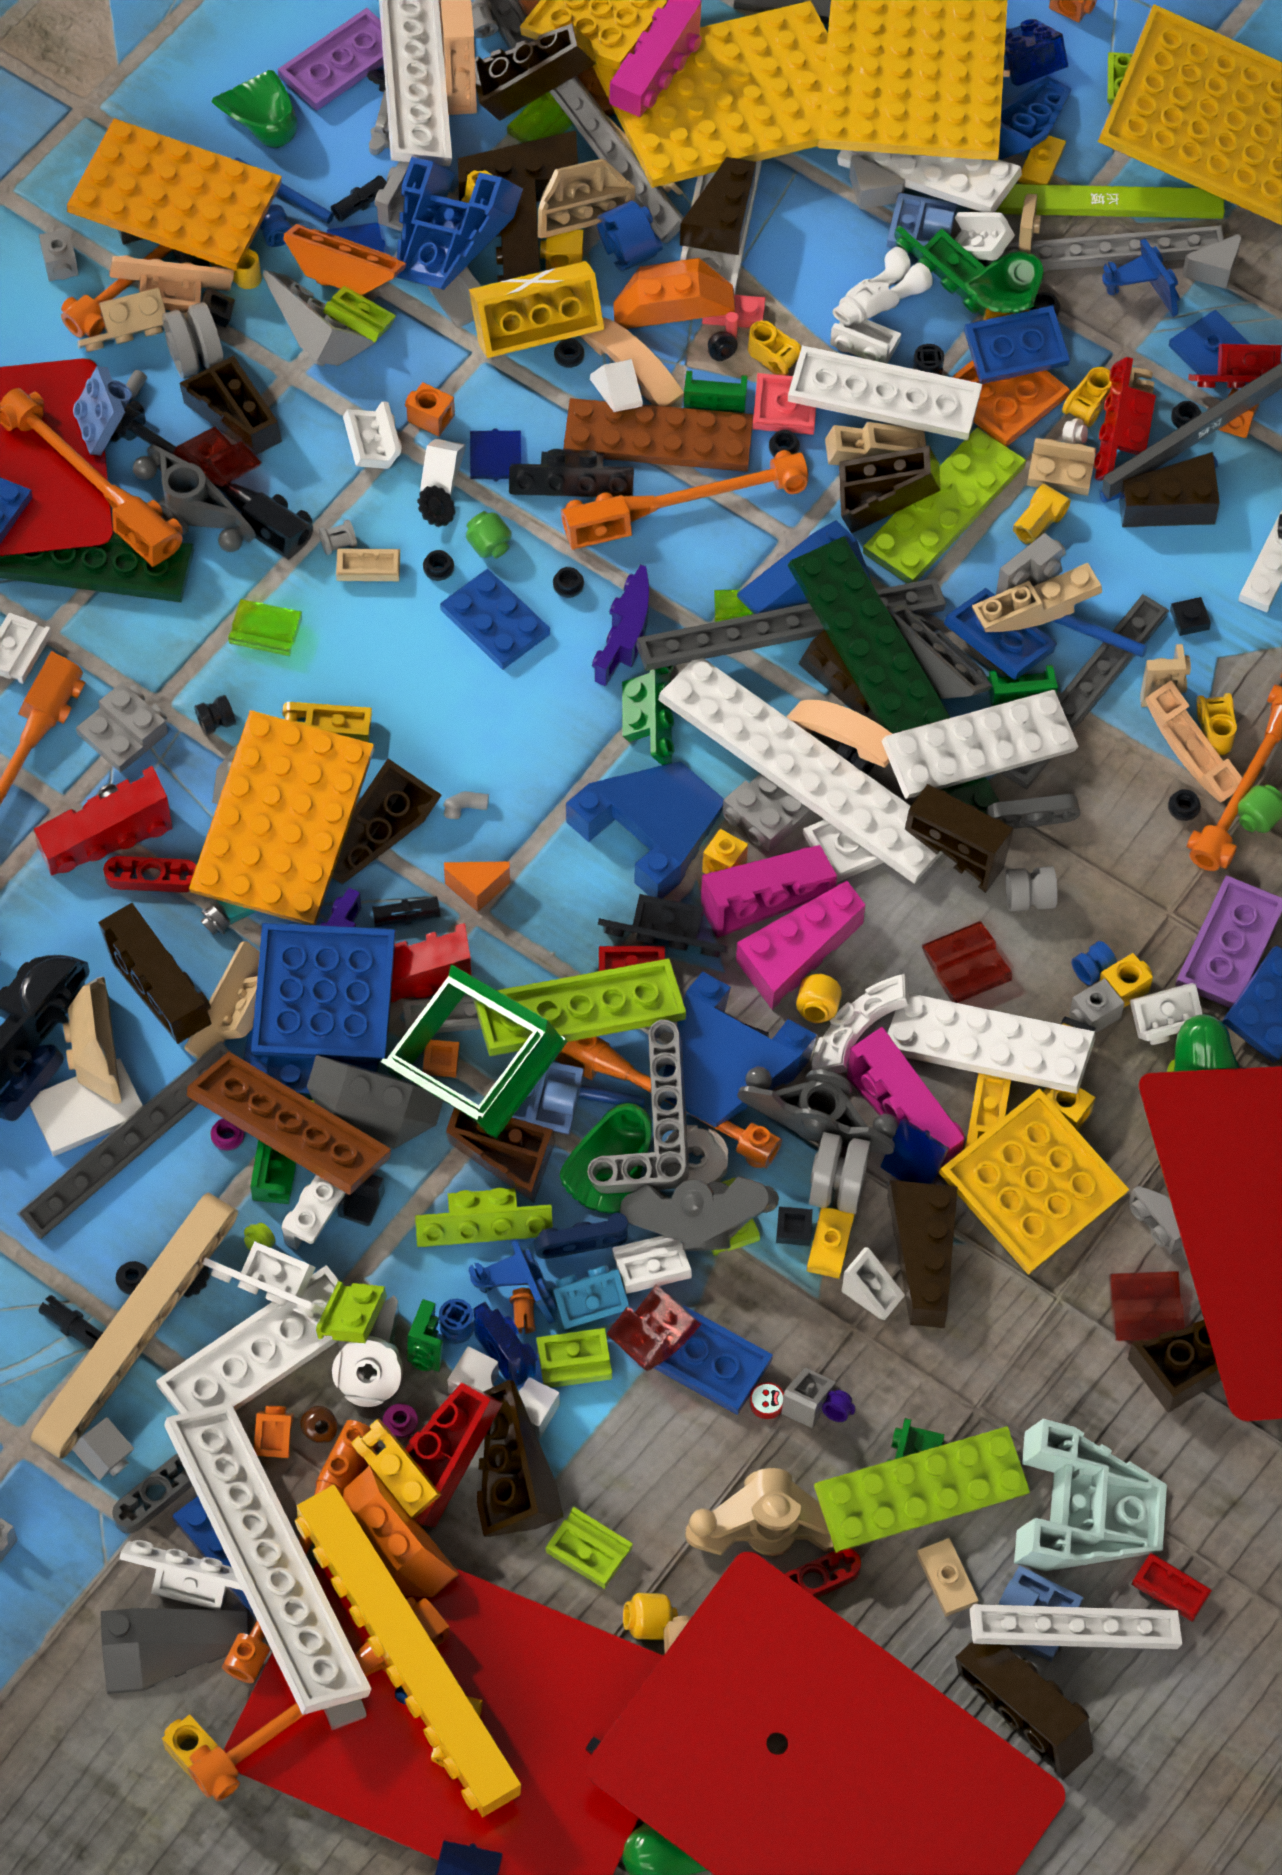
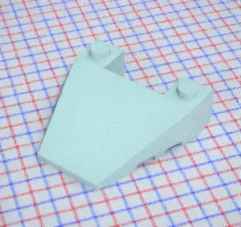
(1097, 1504)

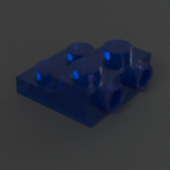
(501, 1343)

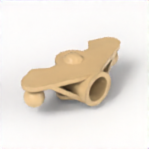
(765, 1513)

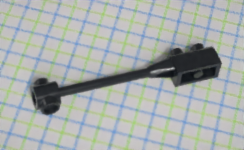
(268, 516)

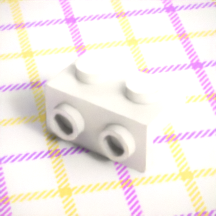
(984, 234)
(866, 340)
(373, 436)
(1164, 1012)
(311, 1213)

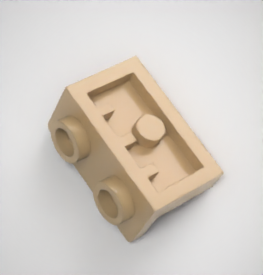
(1061, 466)
(1163, 670)

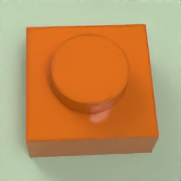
(441, 1058)

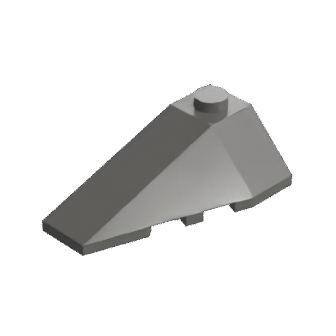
(315, 331)

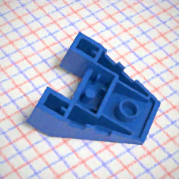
(446, 233)
(662, 808)
(723, 1050)

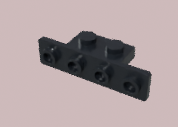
(570, 475)
(667, 921)

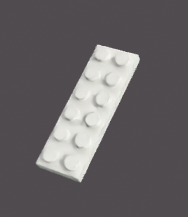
(962, 181)
(885, 392)
(980, 743)
(992, 1042)
(251, 1354)

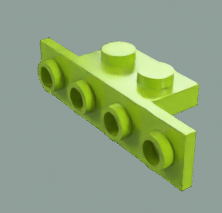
(482, 1218)

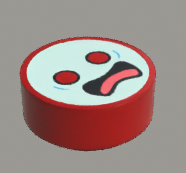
(766, 1400)

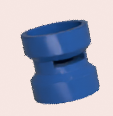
(276, 226)
(1090, 965)
(456, 1329)

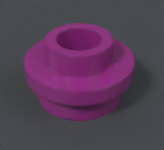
(221, 1127)
(405, 1429)

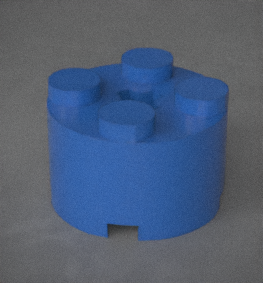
(628, 234)

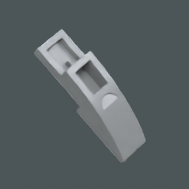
(1158, 1216)

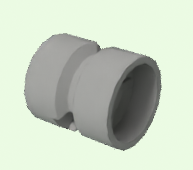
(1031, 888)

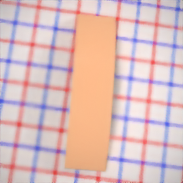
(620, 345)
(844, 726)
(1190, 743)

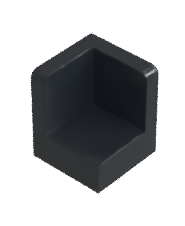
(363, 1202)

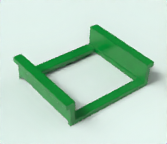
(517, 1078)

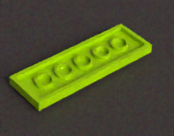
(926, 529)
(589, 1005)
(921, 1489)

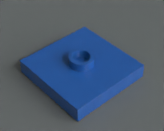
(1200, 342)

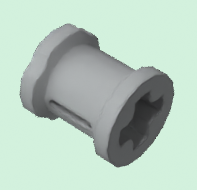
(482, 19)
(337, 537)

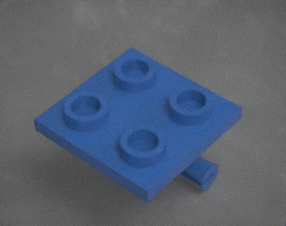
(1144, 269)
(512, 1271)

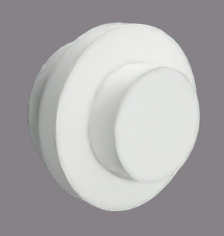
(1075, 432)

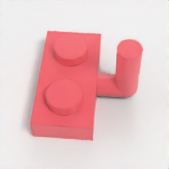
(747, 311)

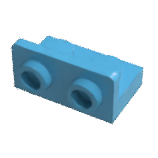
(589, 1297)

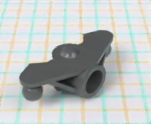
(193, 498)
(824, 1090)
(699, 1212)

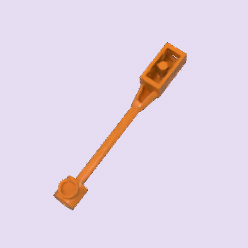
(85, 316)
(612, 516)
(133, 518)
(43, 708)
(1214, 844)
(597, 1056)
(341, 1468)
(216, 1771)

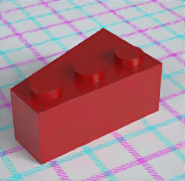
(426, 965)

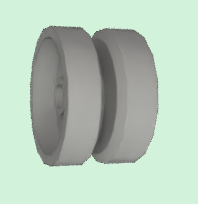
(189, 340)
(838, 1172)

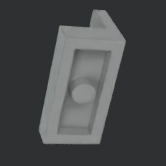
(456, 298)

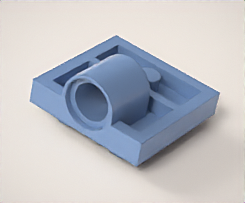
(921, 218)
(100, 409)
(553, 1099)
(1034, 1590)

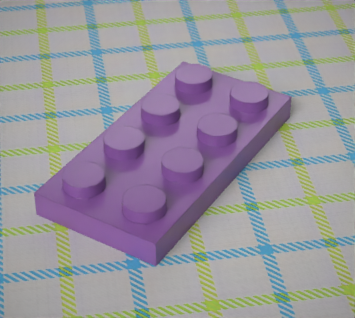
(336, 60)
(1231, 941)

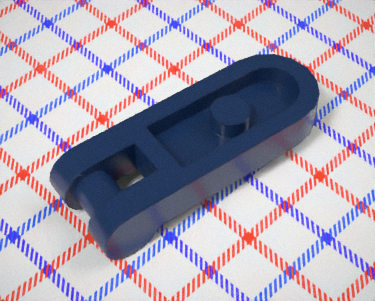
(34, 1077)
(582, 1237)

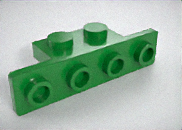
(946, 260)
(647, 716)

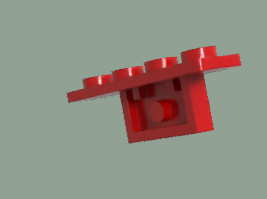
(1240, 364)
(1126, 419)

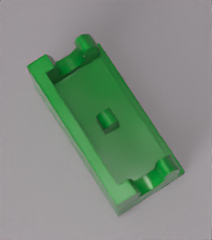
(715, 395)
(1007, 690)
(272, 1176)

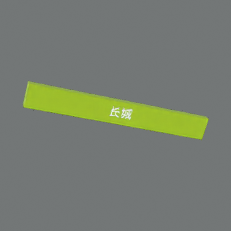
(1115, 201)

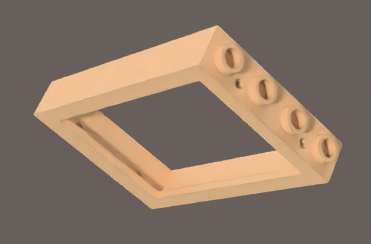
(458, 55)

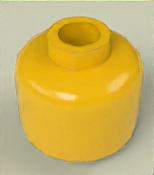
(818, 998)
(648, 1615)

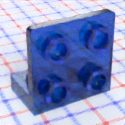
(1034, 51)

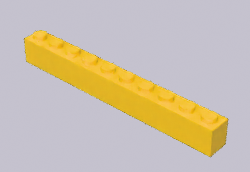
(408, 1651)

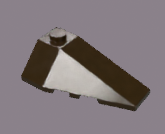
(383, 816)
(516, 1477)

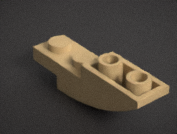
(1038, 604)

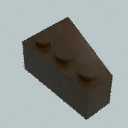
(721, 210)
(232, 405)
(885, 484)

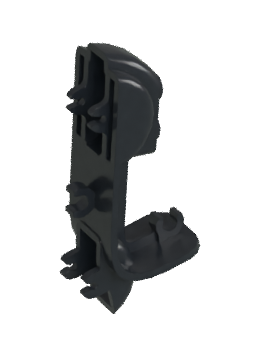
(35, 1006)

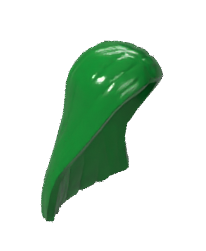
(262, 108)
(1008, 283)
(1203, 1045)
(619, 1132)
(652, 1854)

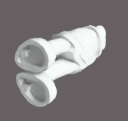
(874, 295)

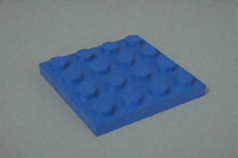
(323, 992)

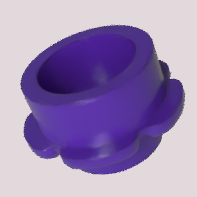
(838, 1406)

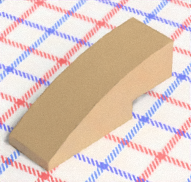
(874, 439)

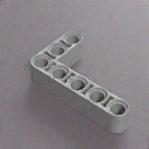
(662, 1122)

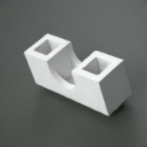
(482, 1371)

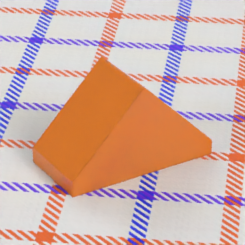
(477, 881)

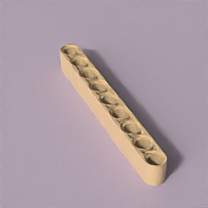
(134, 1326)

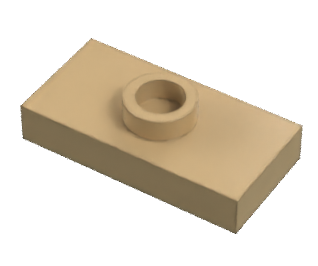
(1029, 223)
(368, 565)
(947, 1577)

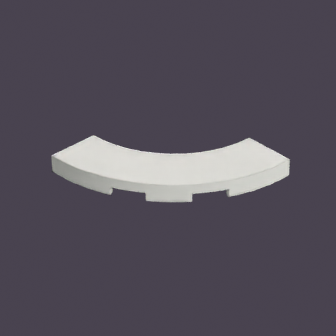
(853, 1019)

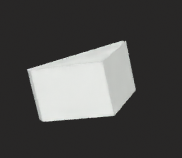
(618, 385)
(442, 464)
(871, 1285)

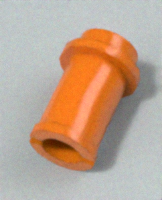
(523, 1309)

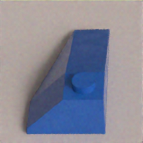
(1031, 116)
(777, 586)

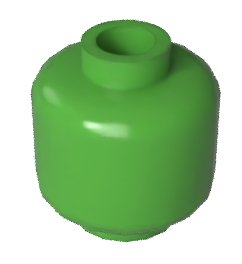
(488, 535)
(1260, 809)

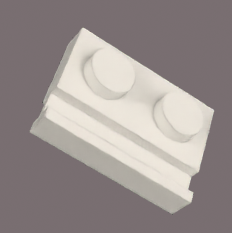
(20, 646)
(651, 1263)

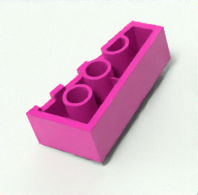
(657, 56)
(764, 888)
(798, 942)
(895, 1088)

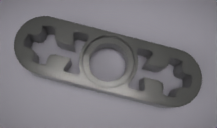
(1036, 811)
(131, 1503)

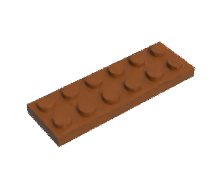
(660, 435)
(289, 1122)

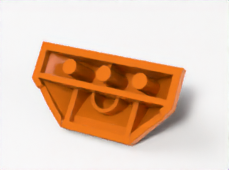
(340, 261)
(673, 294)
(397, 1538)

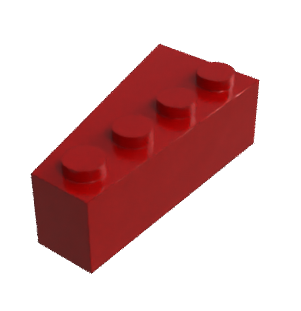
(105, 824)
(450, 1442)

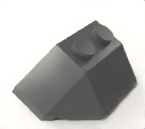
(942, 661)
(373, 1102)

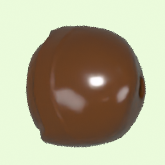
(325, 1430)

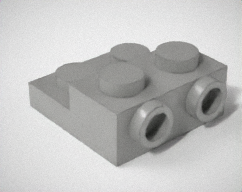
(1034, 564)
(123, 726)
(764, 812)

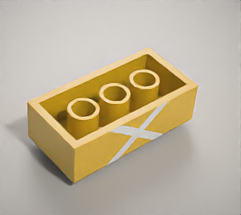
(536, 309)

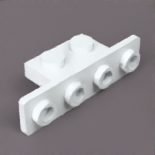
(272, 1272)
(182, 1576)

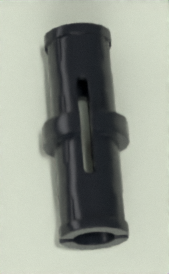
(358, 199)
(428, 906)
(70, 1322)

